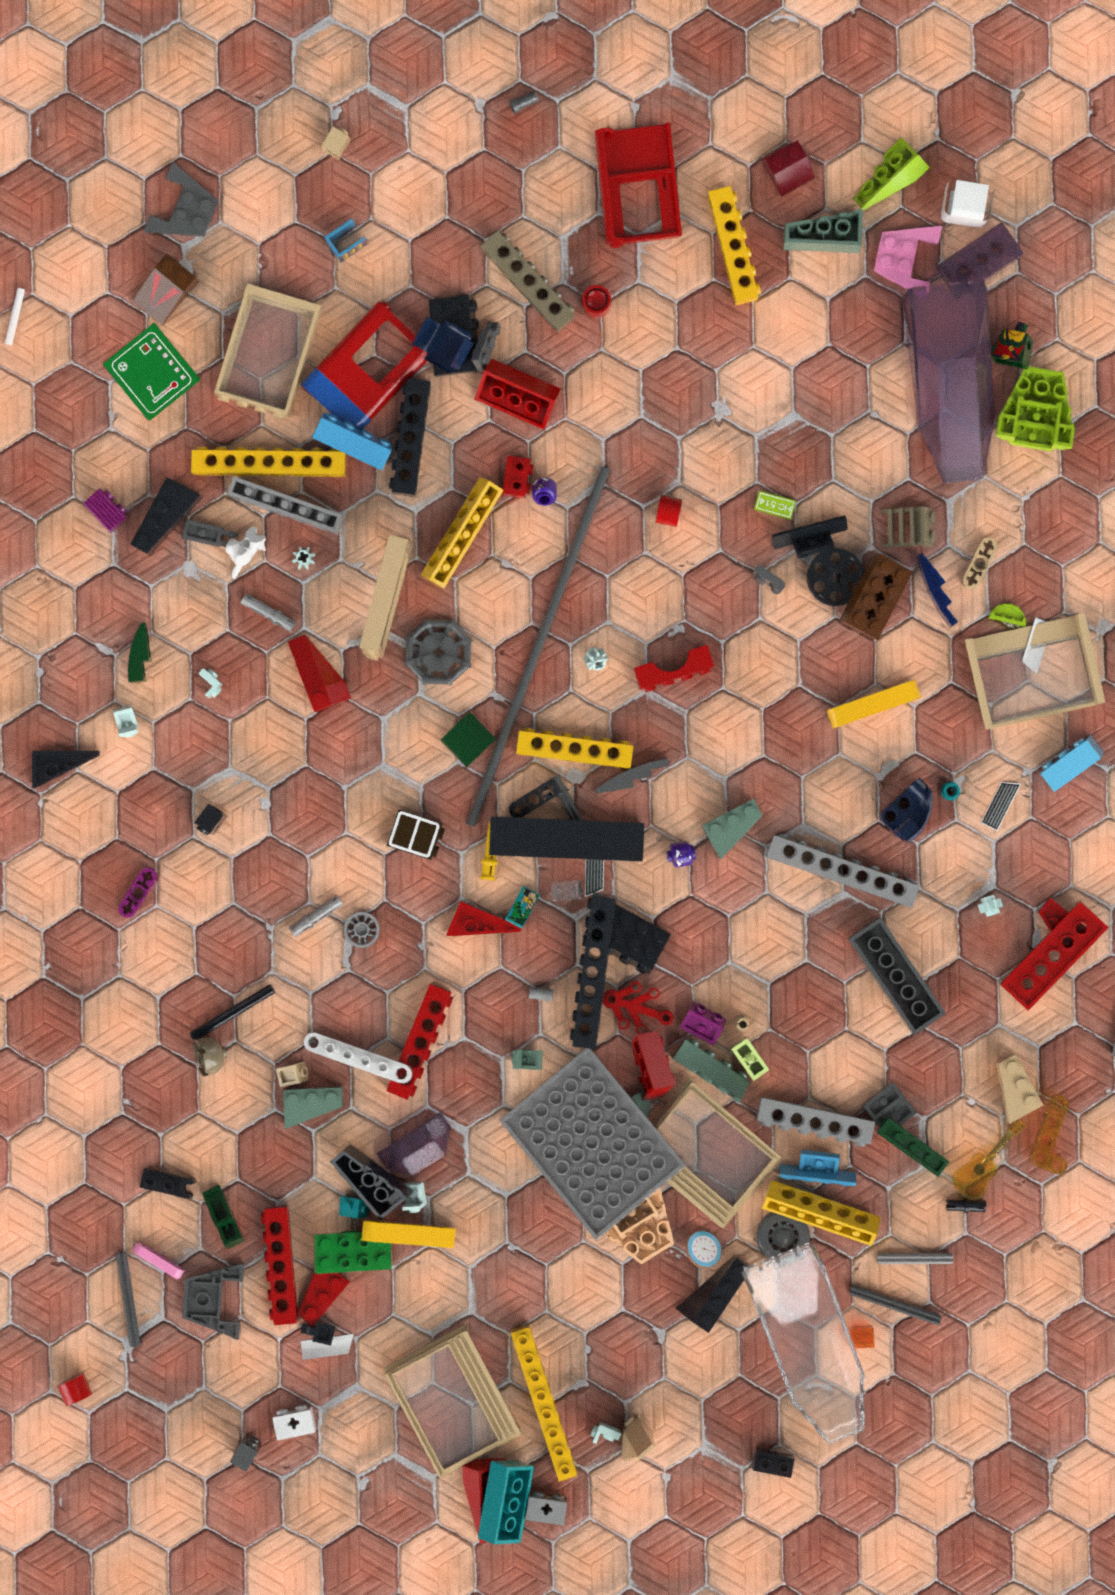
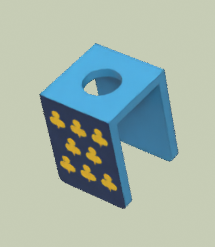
(338, 233)

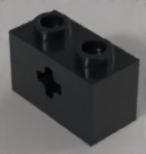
(210, 820)
(773, 1462)

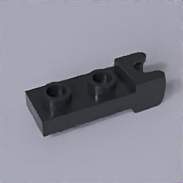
(166, 1183)

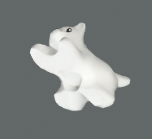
(243, 551)

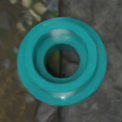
(954, 786)

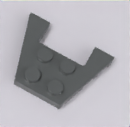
(192, 211)
(204, 1299)

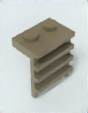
(920, 527)

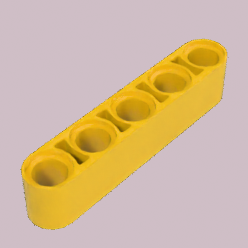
(873, 704)
(408, 1234)

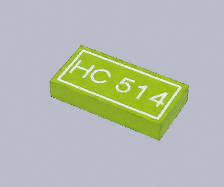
(774, 505)

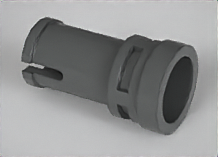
(523, 101)

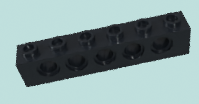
(412, 388)

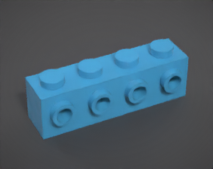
(352, 441)

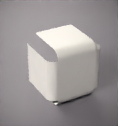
(967, 204)

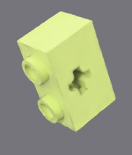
(749, 1059)

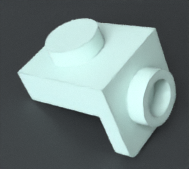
(210, 676)
(126, 721)
(416, 1199)

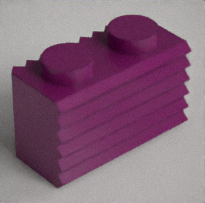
(105, 510)

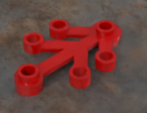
(634, 1006)

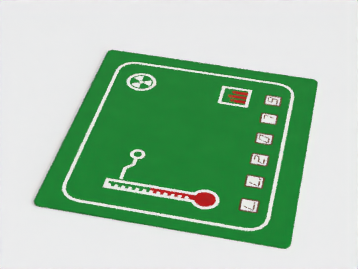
(151, 372)

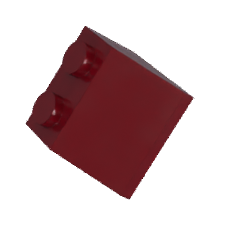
(789, 168)

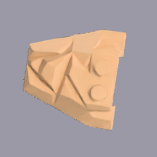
(644, 1230)

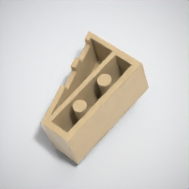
(1016, 1088)

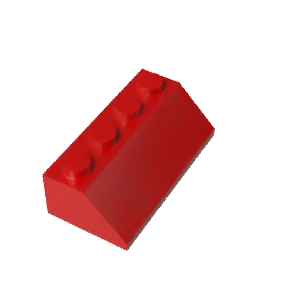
(517, 393)

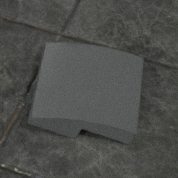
(889, 1104)

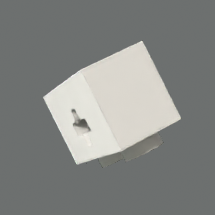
(304, 1426)

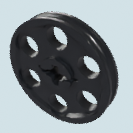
(825, 577)

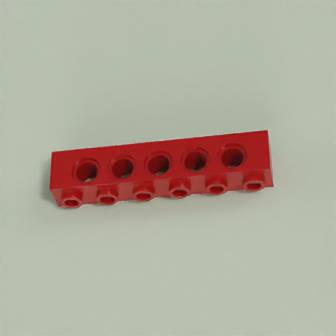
(445, 999)
(281, 1215)

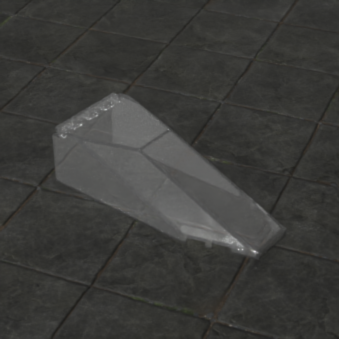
(809, 1340)

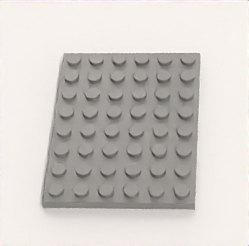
(592, 1143)

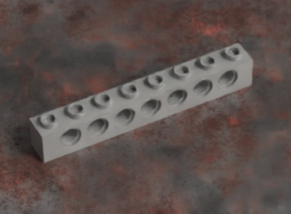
(909, 887)

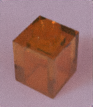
(862, 1336)

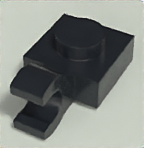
(322, 1333)

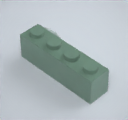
(711, 1070)

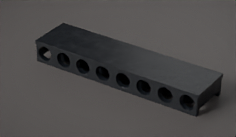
(566, 839)

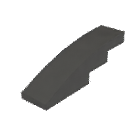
(625, 779)

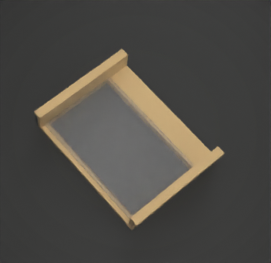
(1053, 678)
(719, 1153)
(451, 1401)

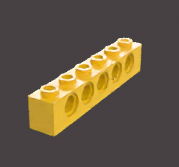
(740, 293)
(461, 532)
(622, 761)
(821, 1212)

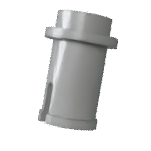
(541, 993)

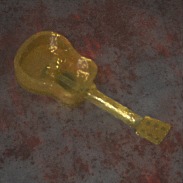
(974, 1176)

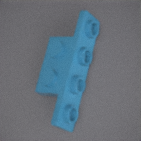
(818, 1168)

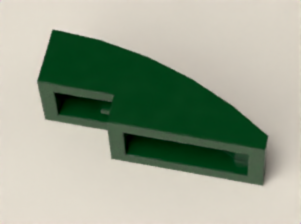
(139, 654)
(223, 1217)

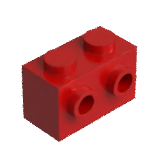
(516, 477)

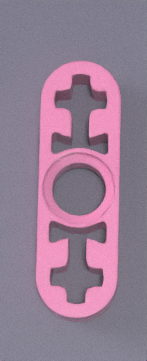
(158, 1260)

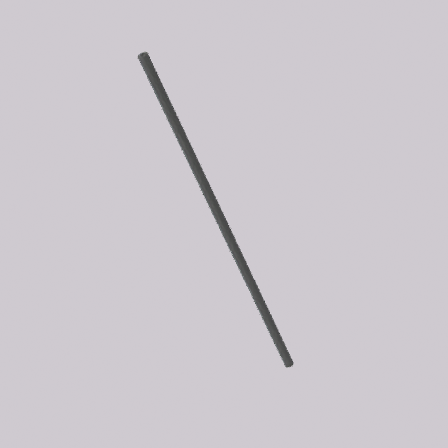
(538, 646)

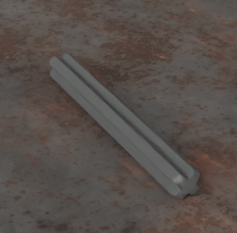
(128, 1299)
(894, 1304)

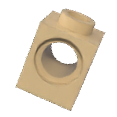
(336, 142)

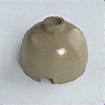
(209, 1055)

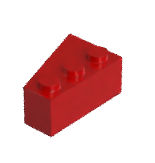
(653, 1065)

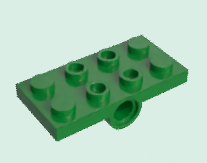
(349, 1253)

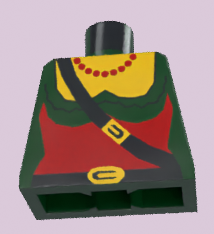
(1013, 347)

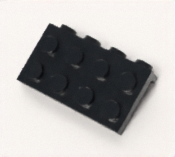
(460, 312)
(634, 939)

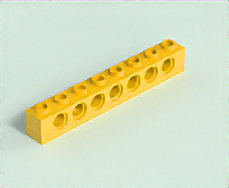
(200, 456)
(544, 1402)

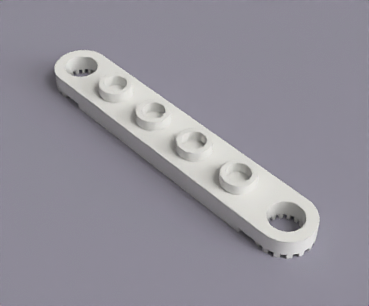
(357, 1057)

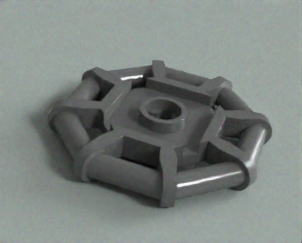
(431, 643)

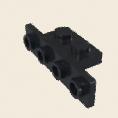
(811, 538)

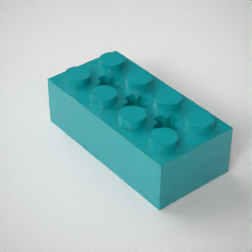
(505, 1502)

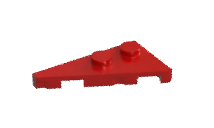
(473, 921)

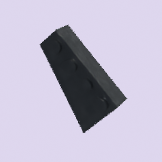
(164, 515)
(370, 1181)

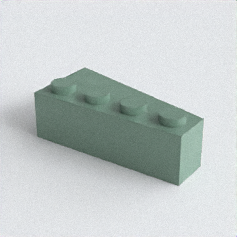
(826, 234)

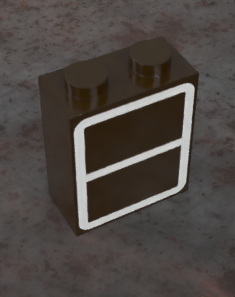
(416, 835)

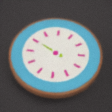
(703, 1249)

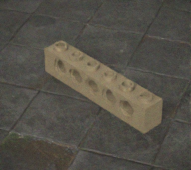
(499, 241)

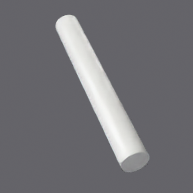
(14, 316)

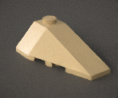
(636, 1439)

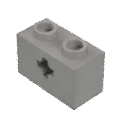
(555, 1513)

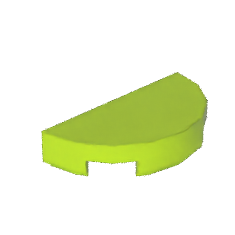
(1009, 614)

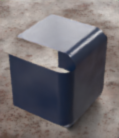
(445, 344)

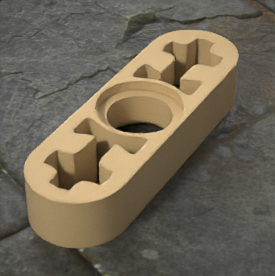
(990, 553)

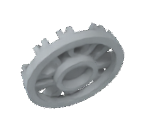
(361, 929)

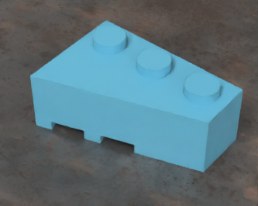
(1071, 762)

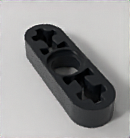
(525, 810)

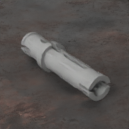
(268, 612)
(315, 916)

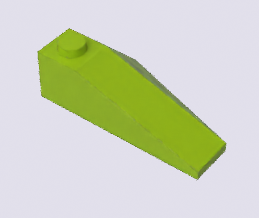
(897, 171)

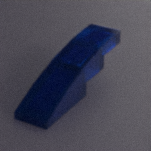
(933, 582)

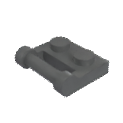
(763, 576)

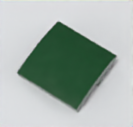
(468, 739)

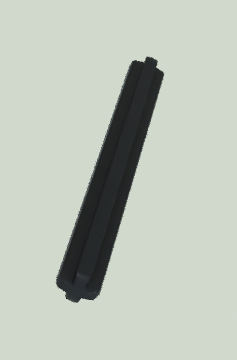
(232, 1012)

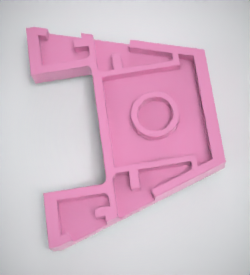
(898, 252)

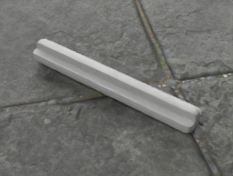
(914, 1258)

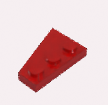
(1052, 914)
(321, 1294)

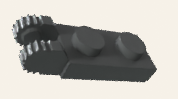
(206, 533)

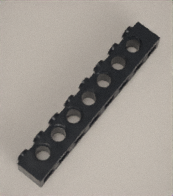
(589, 1038)

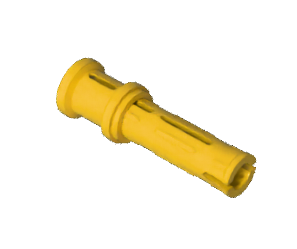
(488, 862)

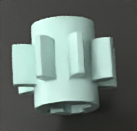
(309, 560)
(595, 658)
(990, 905)

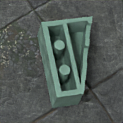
(731, 827)
(308, 1103)

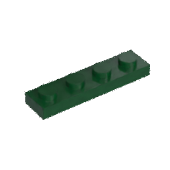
(912, 1146)

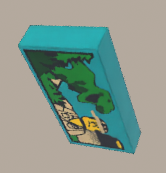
(522, 907)

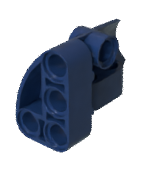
(912, 820)

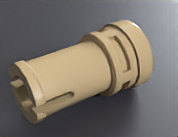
(741, 1023)

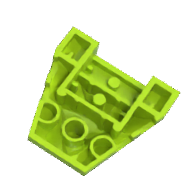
(1038, 412)

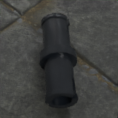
(965, 1205)

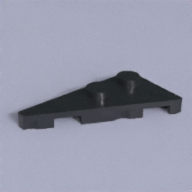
(52, 764)

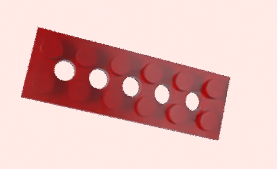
(1053, 942)

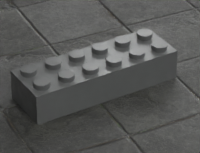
(896, 976)

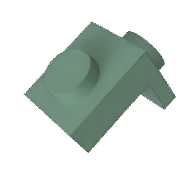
(527, 1059)

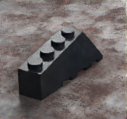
(712, 1297)

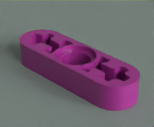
(134, 907)

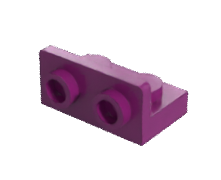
(703, 1023)

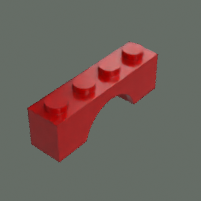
(650, 676)

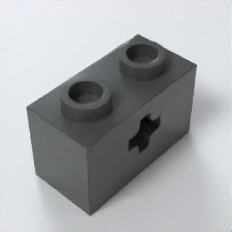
(246, 1452)

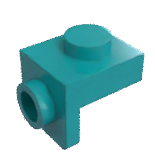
(353, 1207)

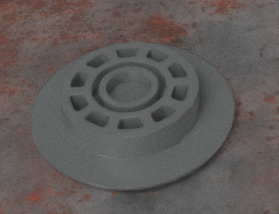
(781, 1235)

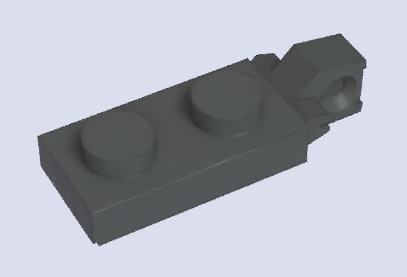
(485, 345)

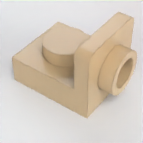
(292, 1074)

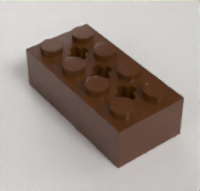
(887, 596)

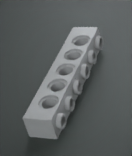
(285, 505)
(861, 1138)

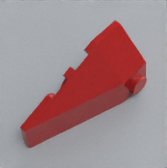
(319, 678)
(475, 1483)

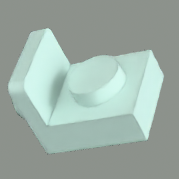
(609, 1432)

